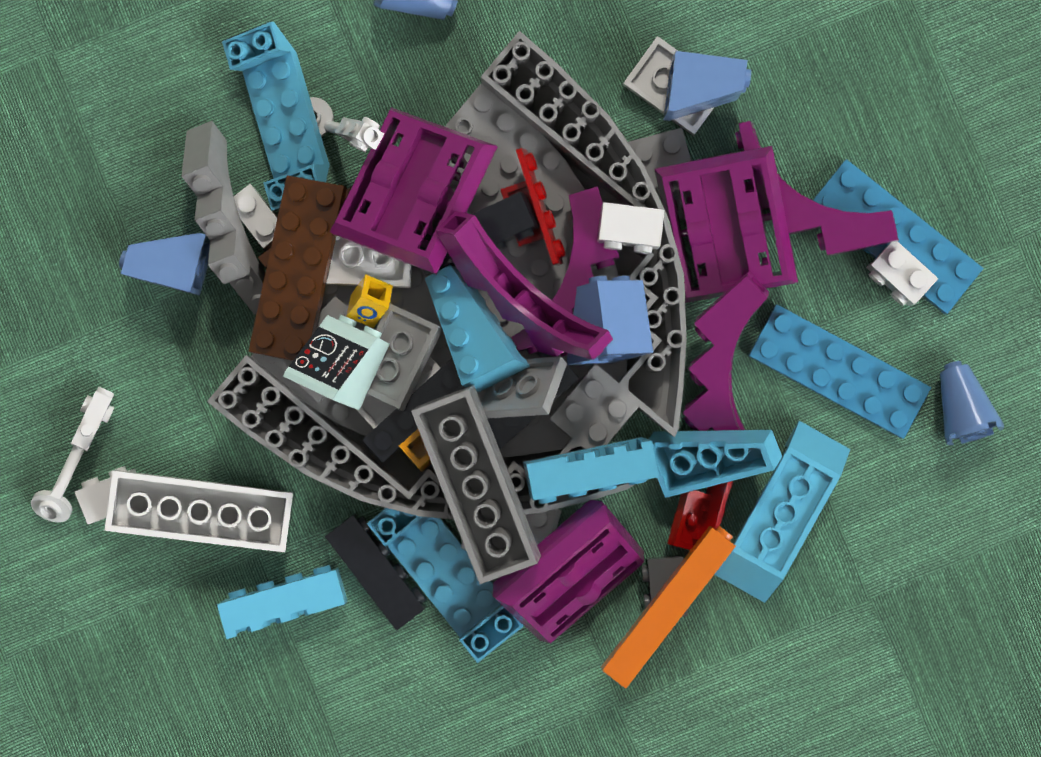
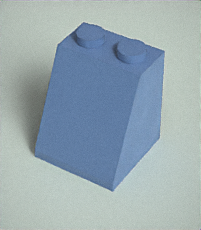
(703, 83)
(169, 262)
(622, 310)

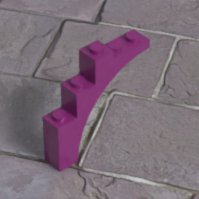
(840, 229)
(585, 254)
(516, 299)
(712, 368)

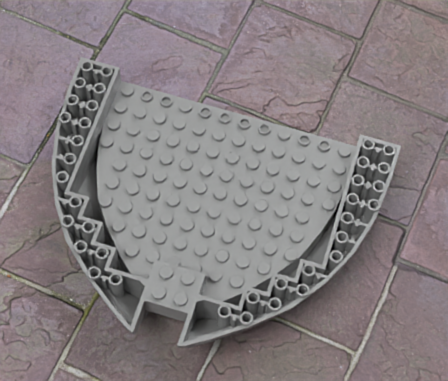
(577, 146)

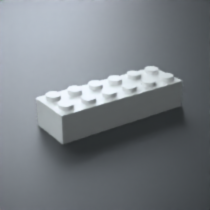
(198, 511)

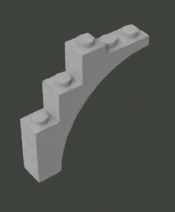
(217, 215)

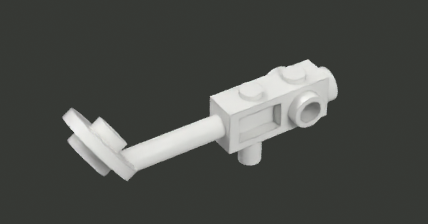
(359, 133)
(52, 504)

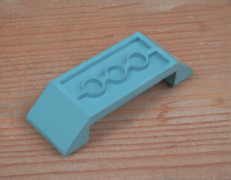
(280, 106)
(784, 512)
(447, 578)

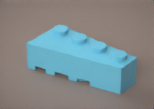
(473, 333)
(712, 457)
(591, 469)
(281, 601)

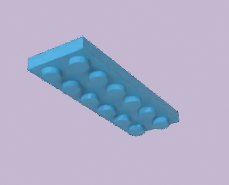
(856, 192)
(839, 371)

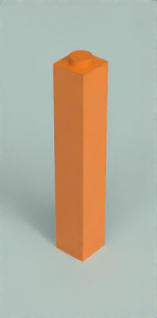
(668, 605)

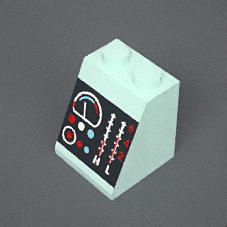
(339, 361)

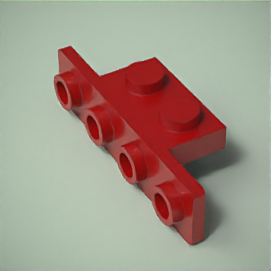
(536, 193)
(696, 513)

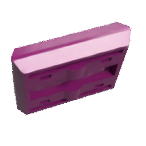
(412, 187)
(726, 221)
(575, 572)

